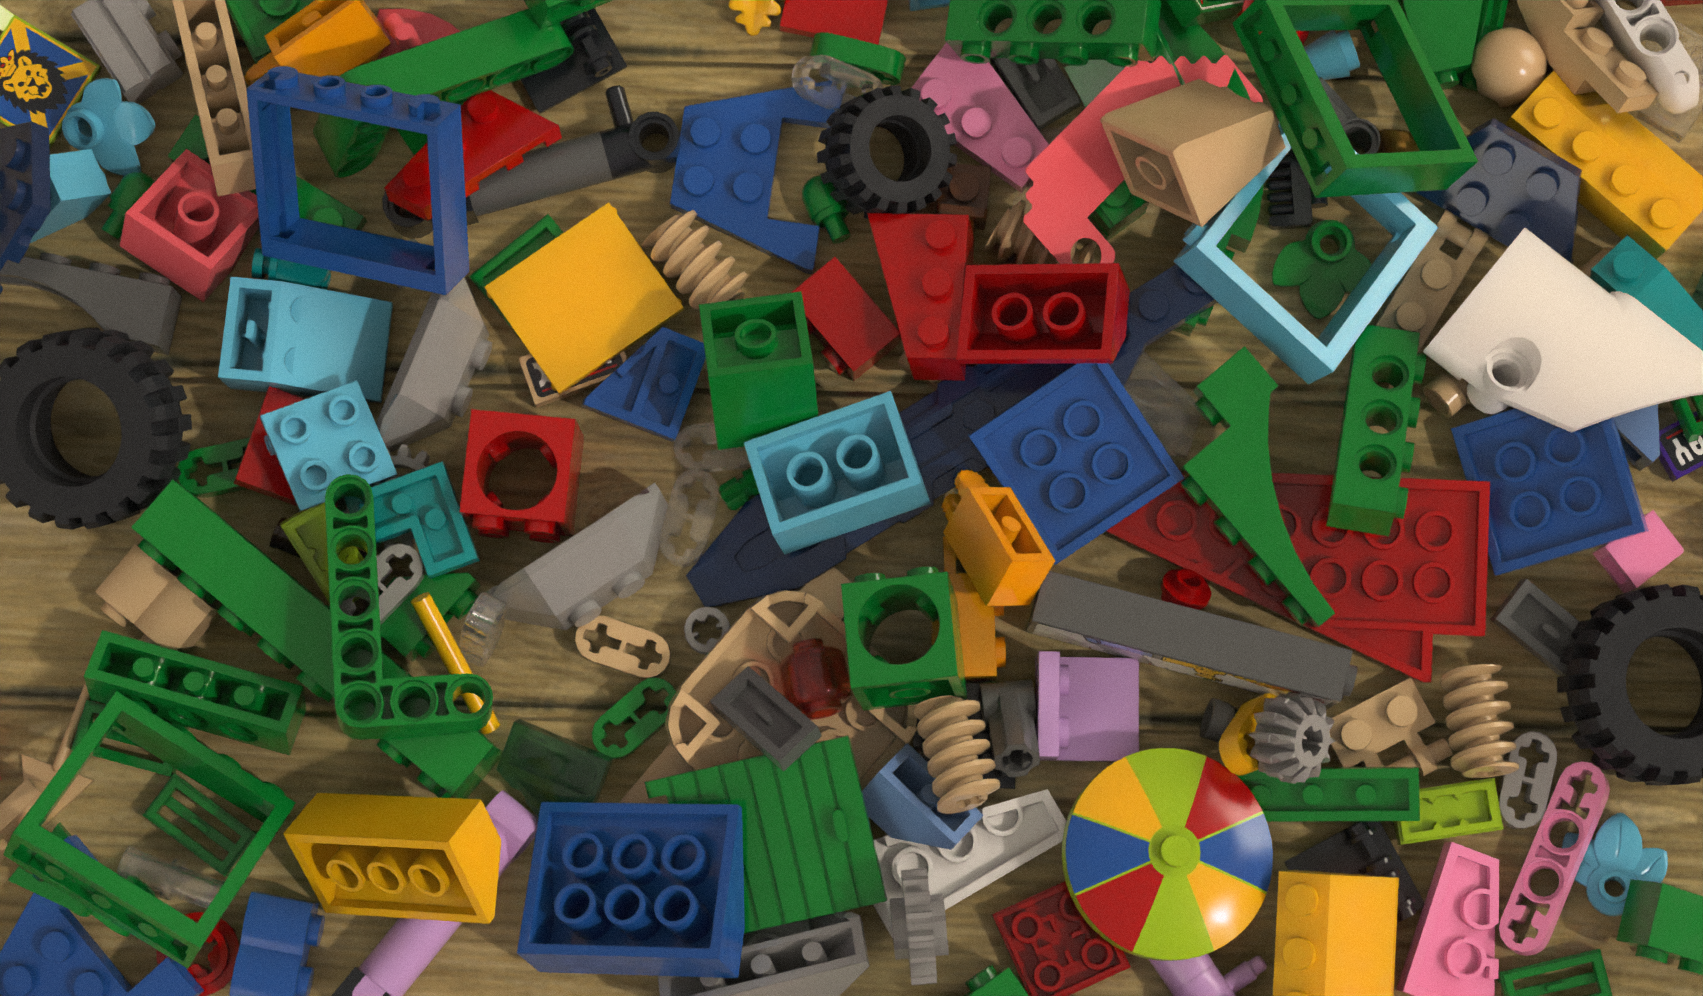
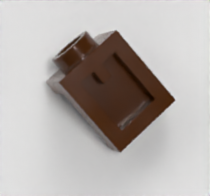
(967, 194)

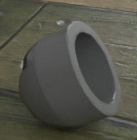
(1216, 719)

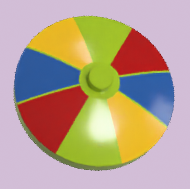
(1167, 854)

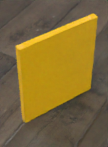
(584, 298)

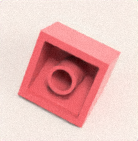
(188, 229)

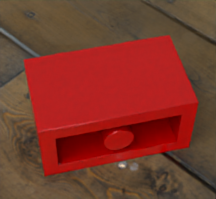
(846, 321)

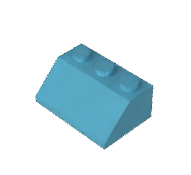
(836, 473)

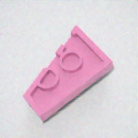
(982, 115)
(1456, 929)

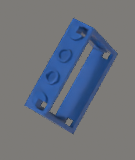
(346, 249)

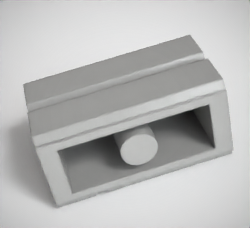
(130, 45)

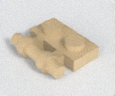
(1381, 723)

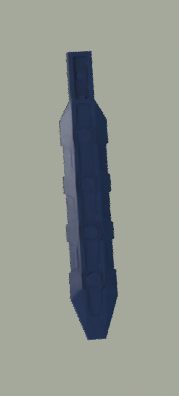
(748, 560)

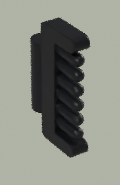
(1300, 195)

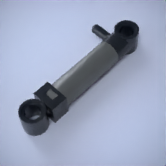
(565, 166)

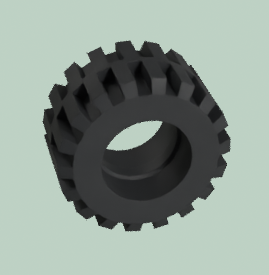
(920, 136)

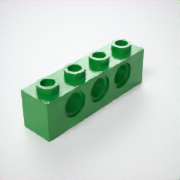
(1127, 40)
(1355, 499)
(198, 692)

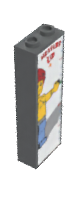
(1189, 640)

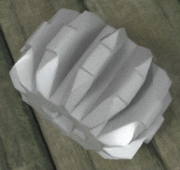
(1292, 737)

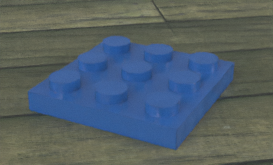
(1076, 456)
(1549, 487)

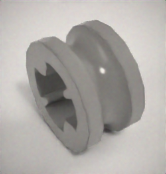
(701, 616)

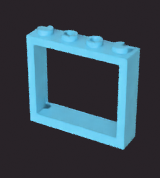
(1266, 318)

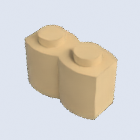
(155, 602)

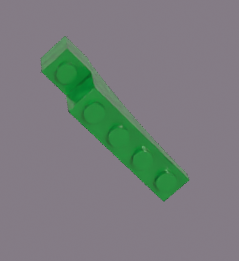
(1238, 483)

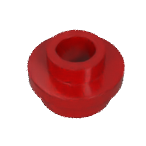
(1185, 589)

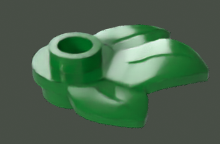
(1320, 275)

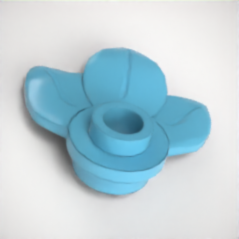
(112, 128)
(1617, 857)

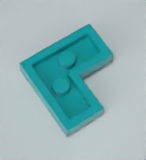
(428, 508)

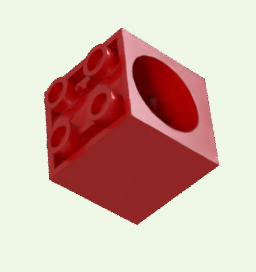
(496, 436)

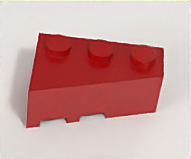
(925, 278)

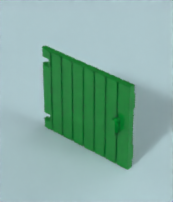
(796, 847)

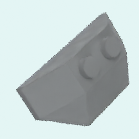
(436, 369)
(589, 568)
(789, 960)

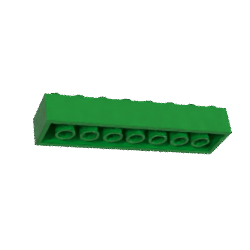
(295, 629)

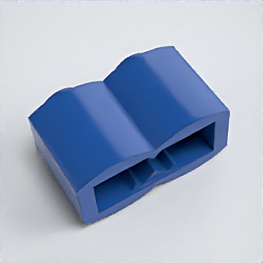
(276, 946)

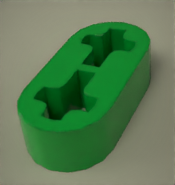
(873, 58)
(213, 456)
(626, 709)

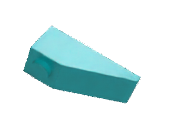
(1640, 275)

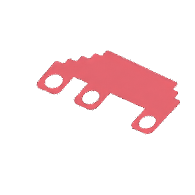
(1079, 164)

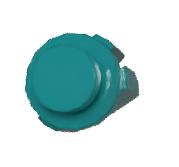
(289, 271)

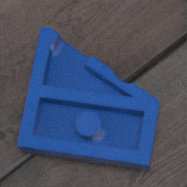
(652, 385)

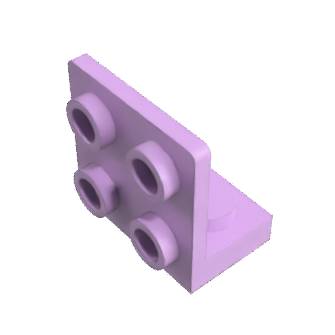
(1086, 707)

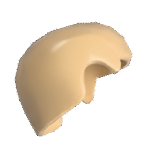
(1508, 66)

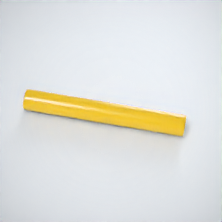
(449, 651)

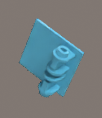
(325, 440)

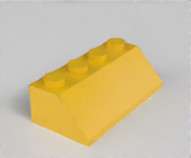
(1626, 170)
(399, 856)
(1335, 934)

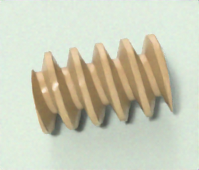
(1019, 239)
(694, 262)
(1476, 721)
(955, 753)

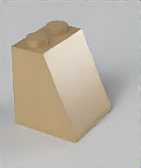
(1192, 147)

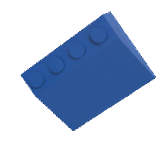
(636, 890)

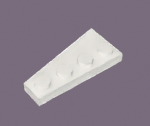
(993, 847)

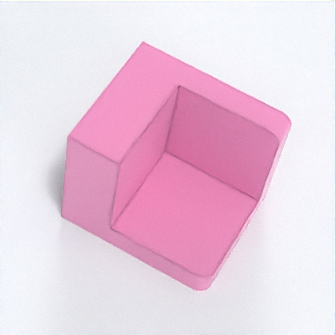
(1639, 556)

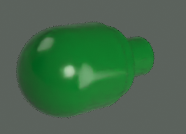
(122, 199)
(824, 209)

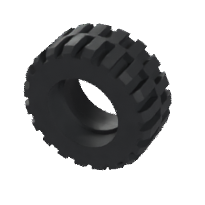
(148, 418)
(1599, 691)

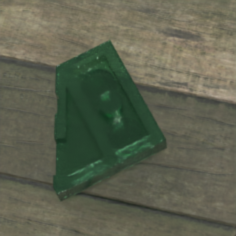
(551, 767)

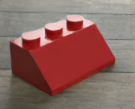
(1042, 313)

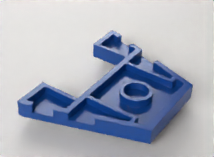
(730, 170)
(57, 957)

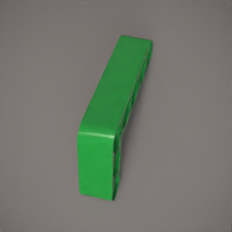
(445, 68)
(365, 632)

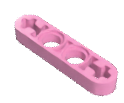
(1547, 856)

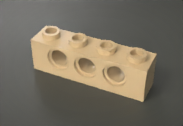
(218, 91)

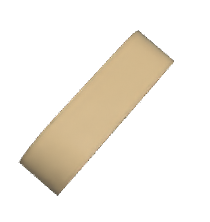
(619, 659)

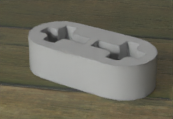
(399, 589)
(1537, 783)

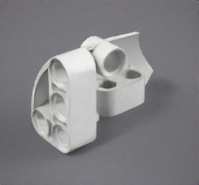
(1562, 344)

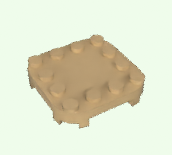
(761, 641)

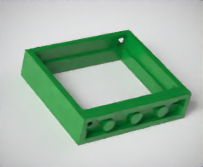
(1310, 117)
(108, 891)

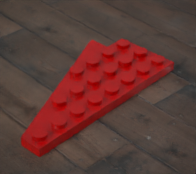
(1383, 589)

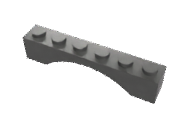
(140, 307)

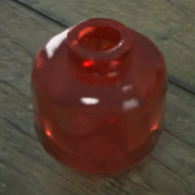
(815, 678)

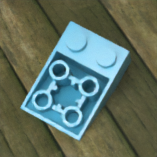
(303, 339)

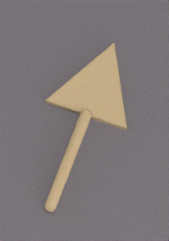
(44, 772)

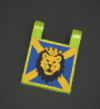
(39, 75)

